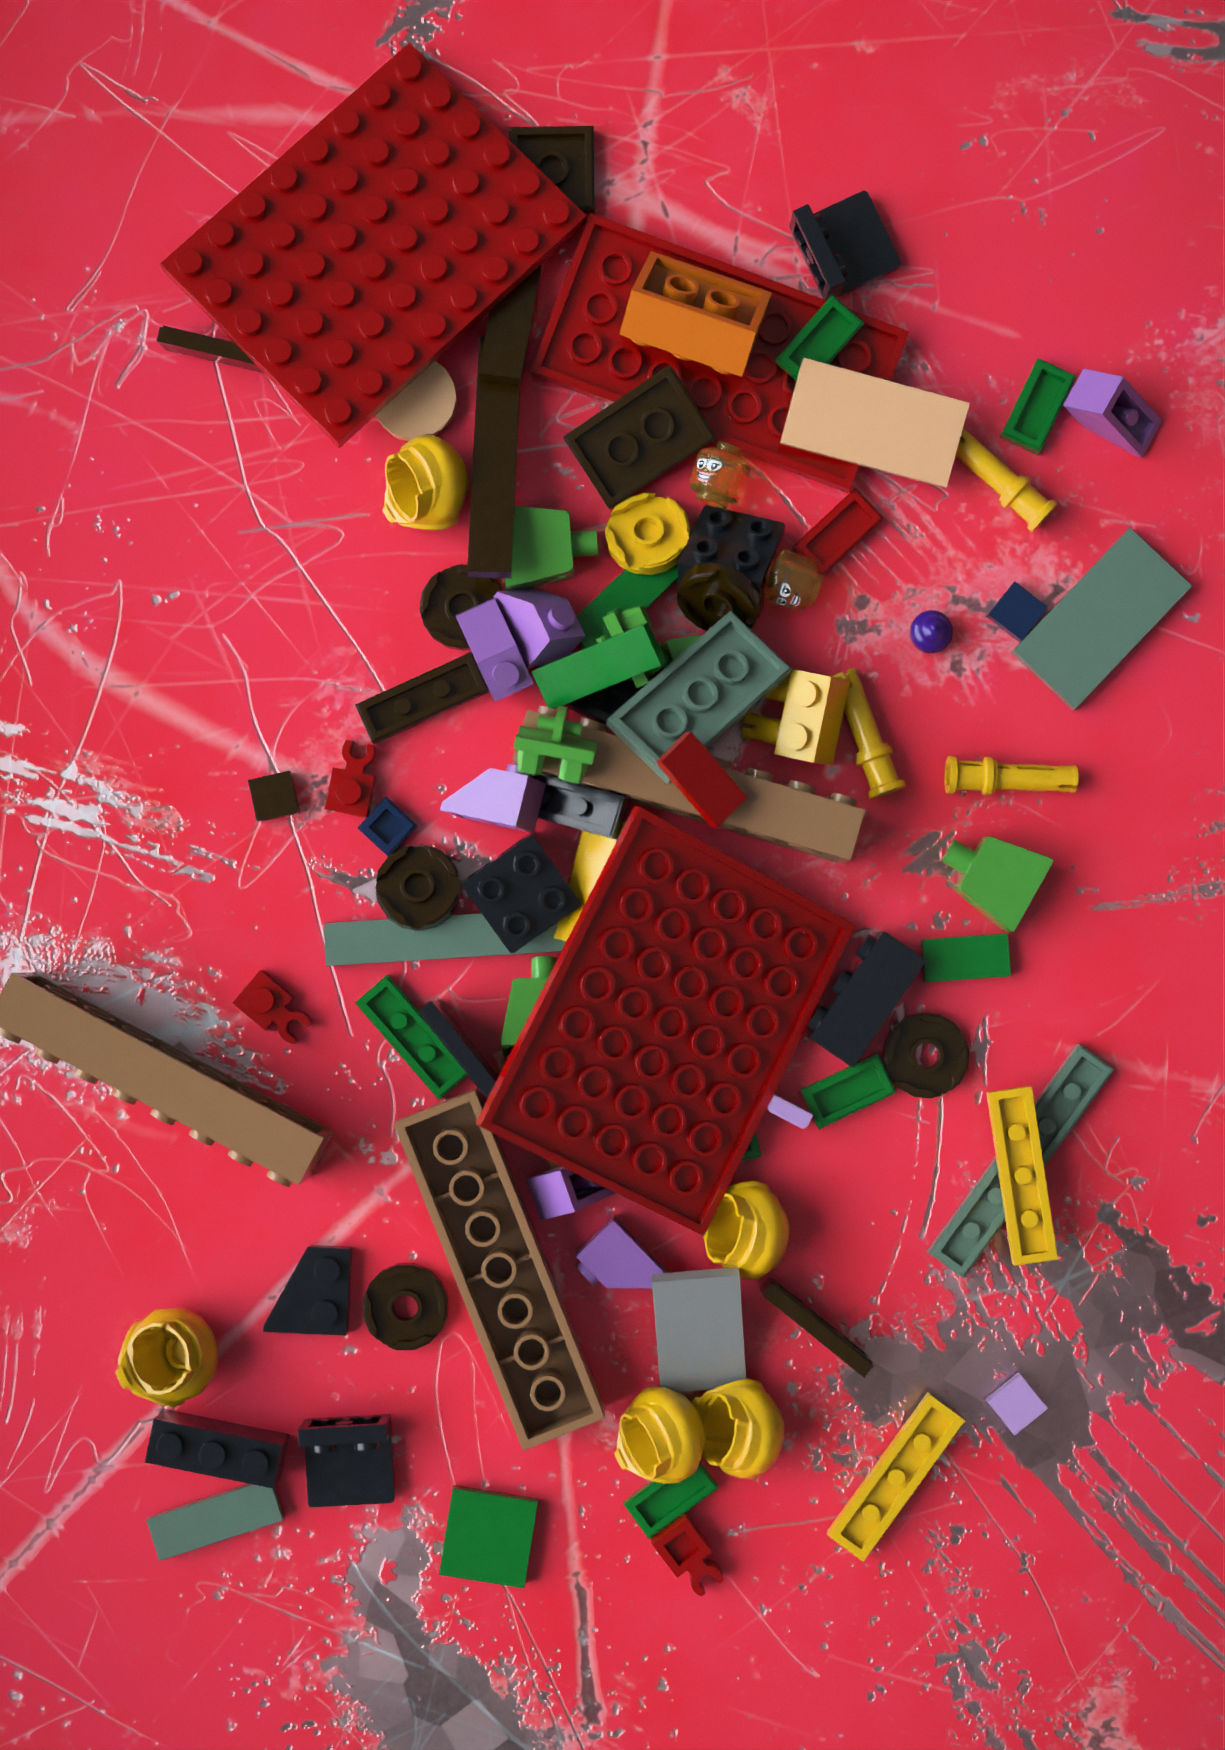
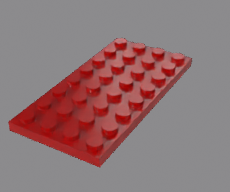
(748, 411)

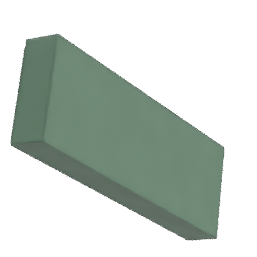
(214, 1519)

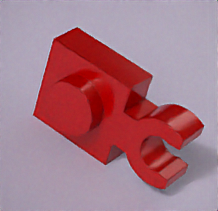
(350, 788)
(267, 1003)
(685, 1550)

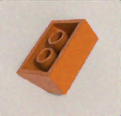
(695, 314)

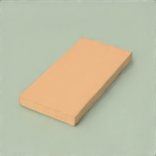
(874, 423)

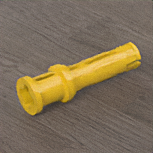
(1014, 490)
(873, 753)
(992, 776)

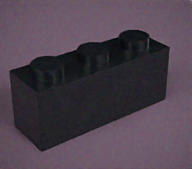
(864, 997)
(217, 1448)

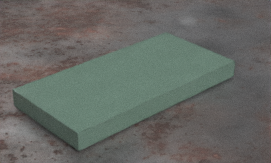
(1101, 619)
(700, 692)

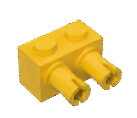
(808, 720)

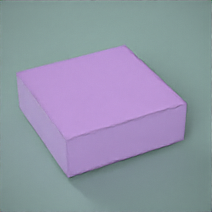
(789, 1111)
(1016, 1403)

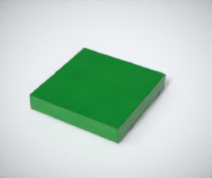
(488, 1536)

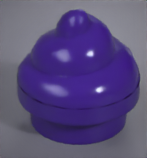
(931, 631)

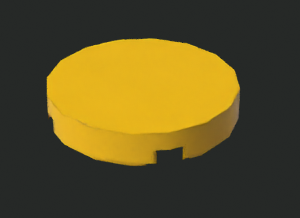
(647, 533)

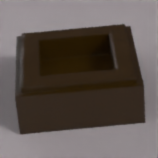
(274, 796)

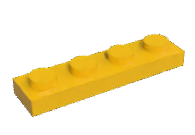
(1022, 1175)
(895, 1476)

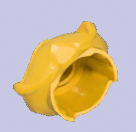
(425, 484)
(748, 1230)
(149, 1361)
(741, 1428)
(661, 1436)

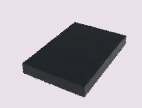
(460, 1046)

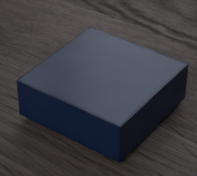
(1017, 611)
(387, 827)

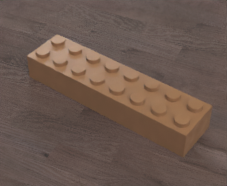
(771, 813)
(162, 1078)
(500, 1270)

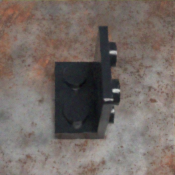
(844, 244)
(734, 541)
(520, 893)
(348, 1460)

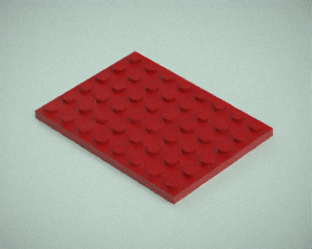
(373, 244)
(666, 1022)

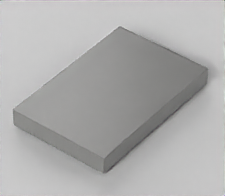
(699, 1328)

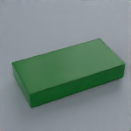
(821, 337)
(1037, 406)
(965, 957)
(848, 1091)
(660, 1504)

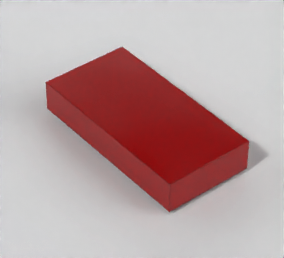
(839, 531)
(701, 779)

